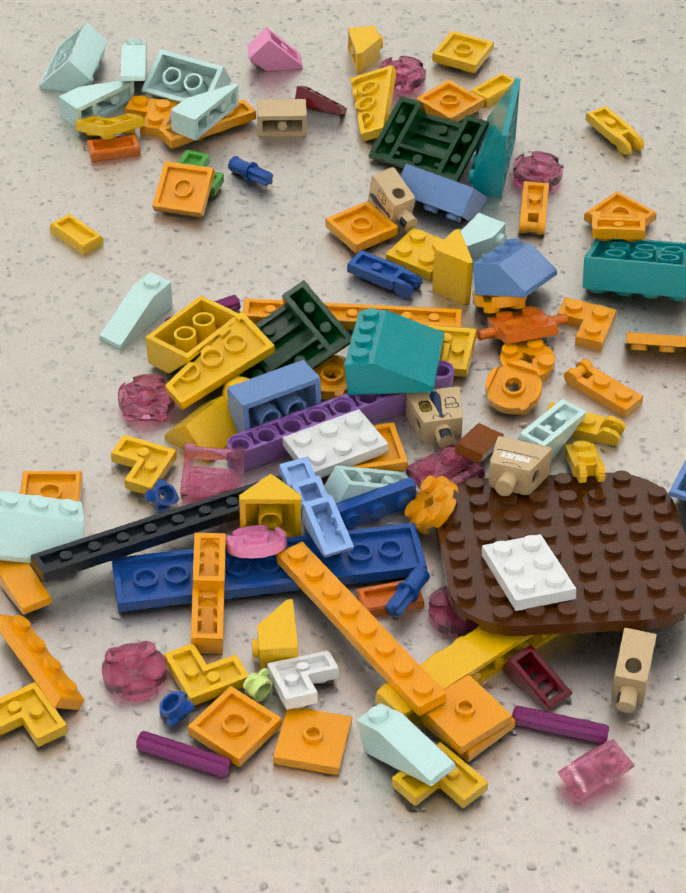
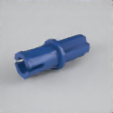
(250, 171)
(407, 591)

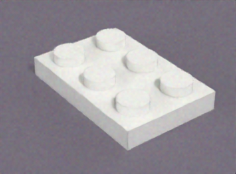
(335, 442)
(528, 572)

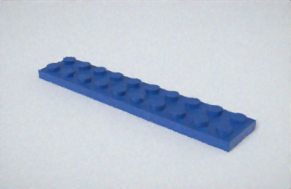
(168, 576)

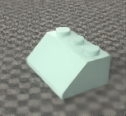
(75, 60)
(182, 77)
(36, 524)

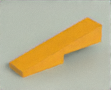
(23, 586)
(208, 592)

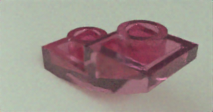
(595, 768)

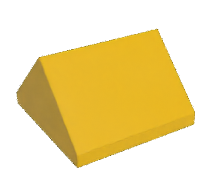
(453, 269)
(206, 427)
(271, 505)

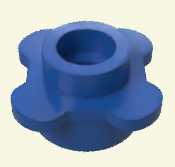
(165, 489)
(175, 707)

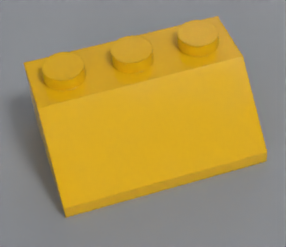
(187, 333)

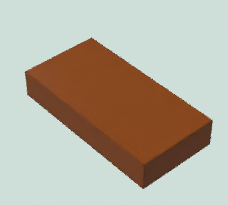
(477, 443)

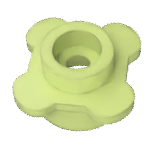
(258, 686)

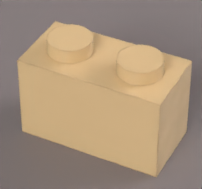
(281, 117)

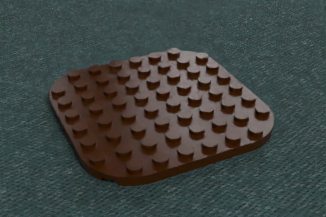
(610, 536)

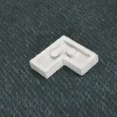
(295, 677)

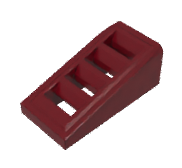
(318, 101)
(538, 665)

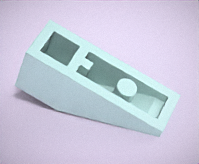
(134, 60)
(95, 100)
(201, 112)
(483, 235)
(139, 309)
(554, 426)
(350, 482)
(402, 745)

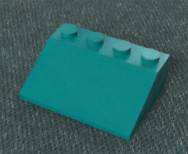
(496, 147)
(636, 267)
(392, 355)

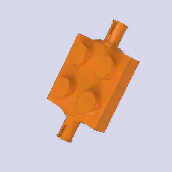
(521, 325)

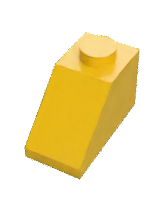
(364, 46)
(276, 636)

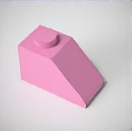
(273, 53)

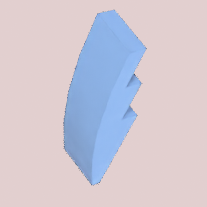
(317, 508)

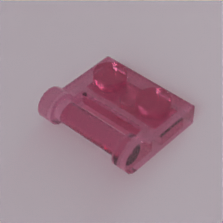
(446, 464)
(210, 481)

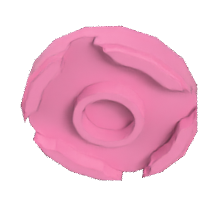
(256, 542)

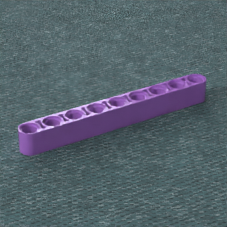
(265, 442)

